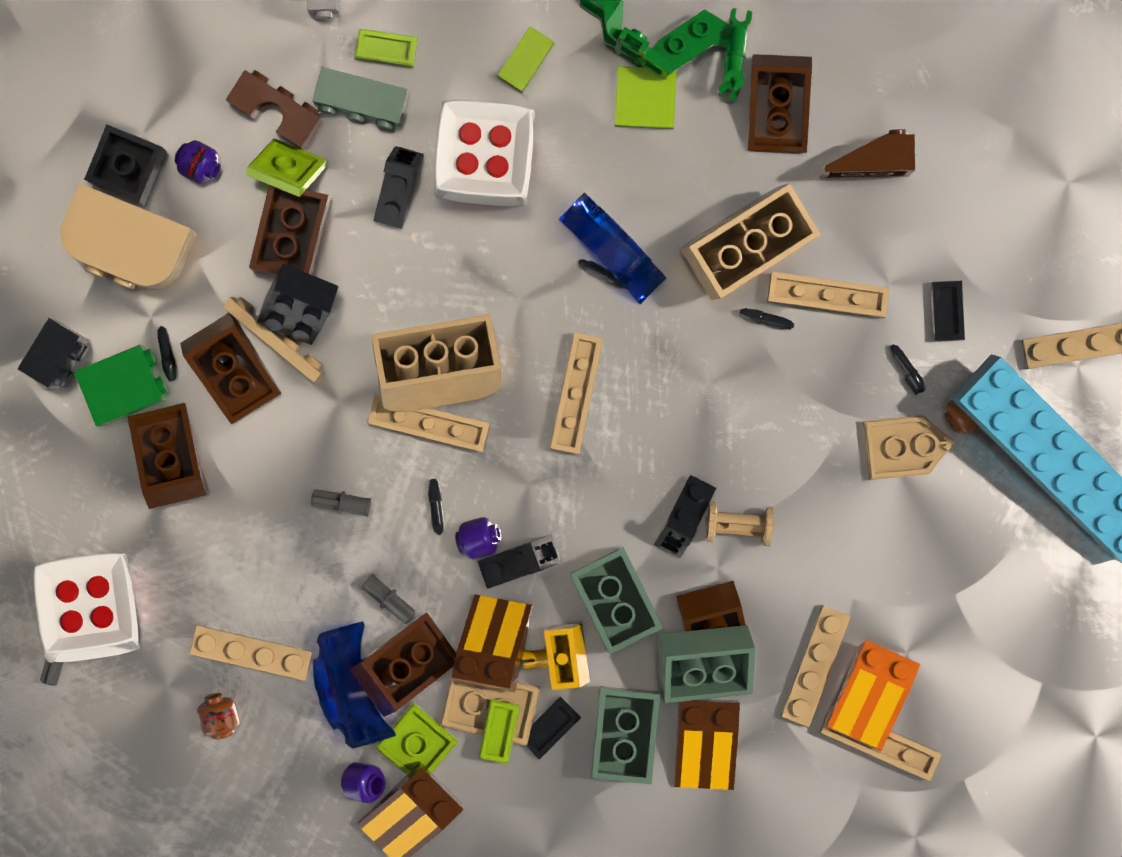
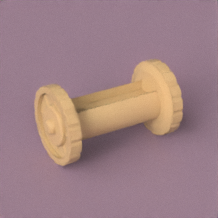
(740, 524)

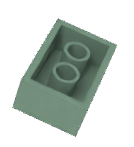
(616, 600)
(706, 664)
(625, 735)

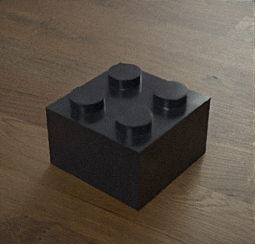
(125, 164)
(297, 304)
(54, 354)

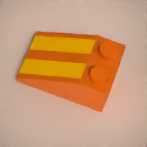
(872, 694)

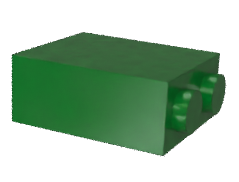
(121, 385)

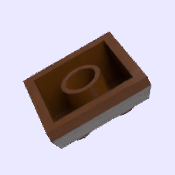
(711, 608)

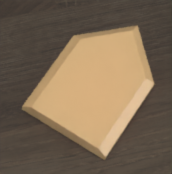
(904, 446)

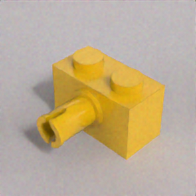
(563, 655)

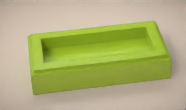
(386, 47)
(525, 59)
(499, 731)

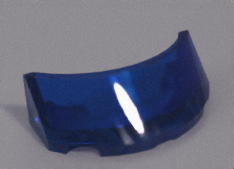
(613, 247)
(339, 692)

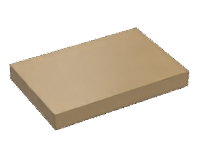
(469, 704)

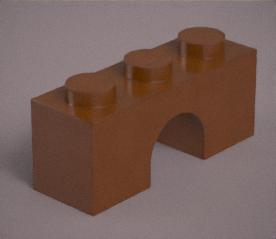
(253, 93)

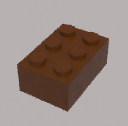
(289, 231)

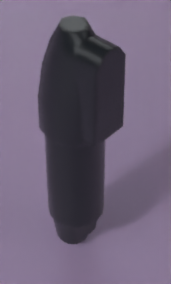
(600, 272)
(759, 316)
(168, 360)
(912, 376)
(435, 500)

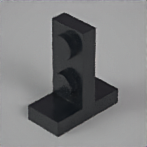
(397, 186)
(685, 516)
(519, 561)

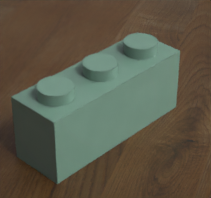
(360, 98)

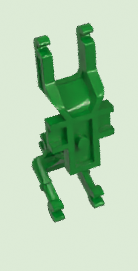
(679, 45)

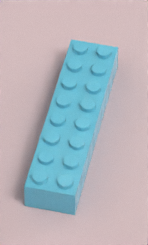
(1046, 449)

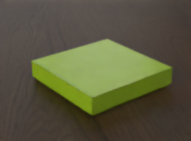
(644, 98)
(286, 167)
(416, 741)

